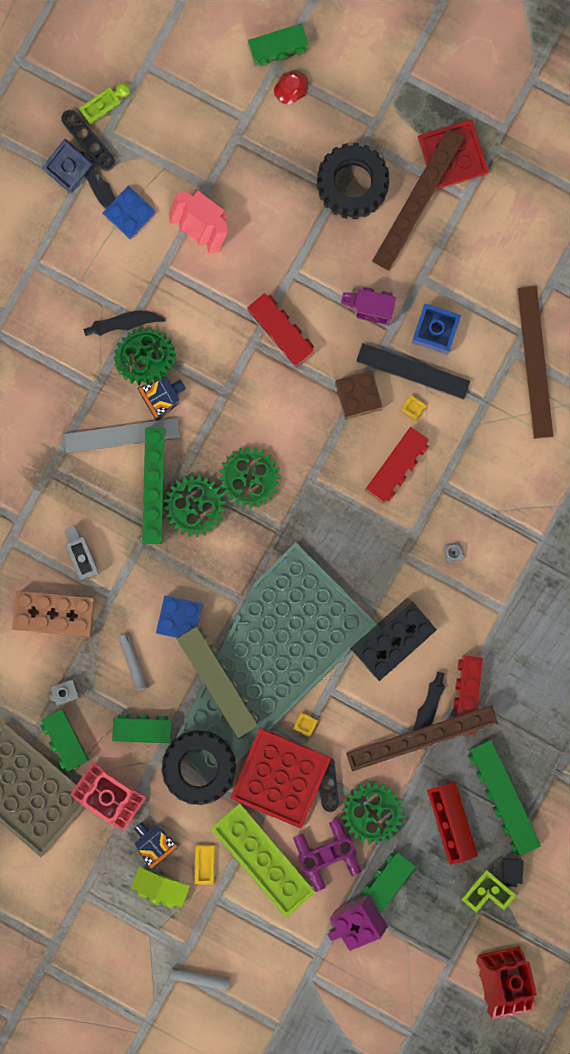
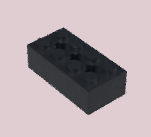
(405, 639)

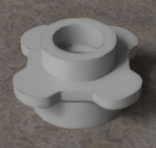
(458, 552)

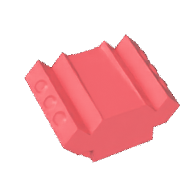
(199, 219)
(108, 796)

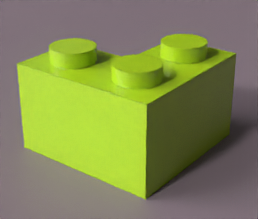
(486, 887)
(159, 888)

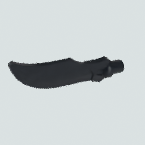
(99, 187)
(123, 322)
(427, 711)

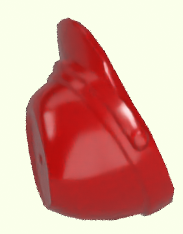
(291, 87)

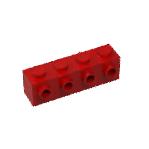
(280, 330)
(397, 464)
(468, 685)
(452, 823)

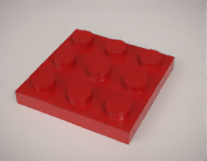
(469, 159)

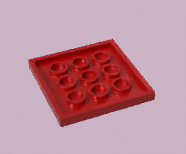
(280, 778)

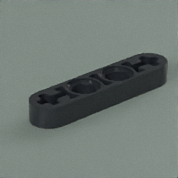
(88, 140)

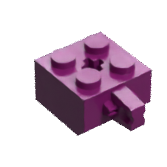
(370, 305)
(357, 923)

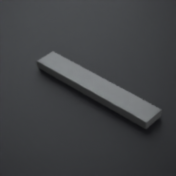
(117, 436)

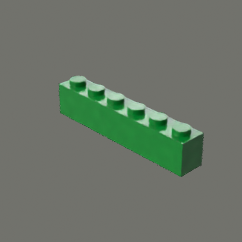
(153, 485)
(504, 797)

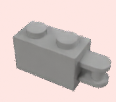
(80, 554)

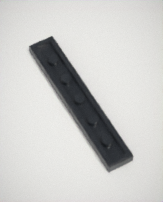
(413, 371)

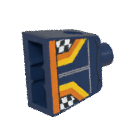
(161, 396)
(154, 844)

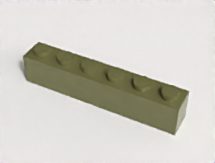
(217, 682)

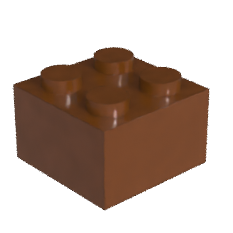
(358, 395)

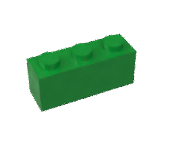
(278, 45)
(142, 729)
(64, 740)
(388, 880)

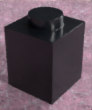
(512, 872)

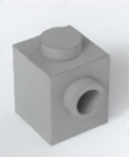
(64, 693)

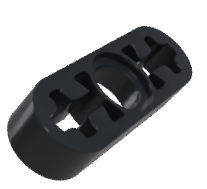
(334, 788)

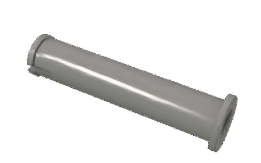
(132, 662)
(200, 979)

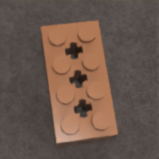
(63, 606)

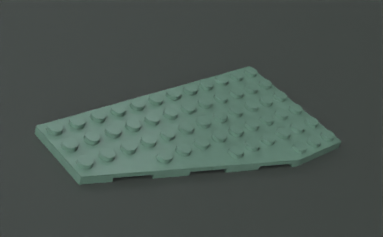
(278, 650)

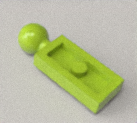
(104, 102)

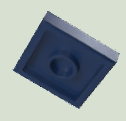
(67, 165)

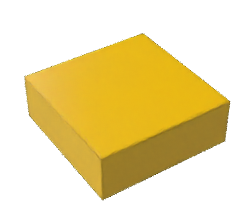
(413, 408)
(305, 724)

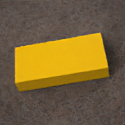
(204, 864)

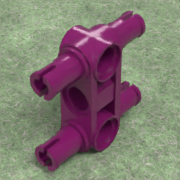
(327, 854)

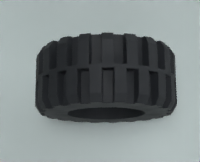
(355, 156)
(172, 767)

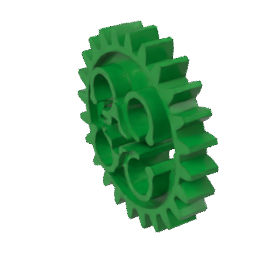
(136, 344)
(266, 481)
(180, 516)
(386, 801)

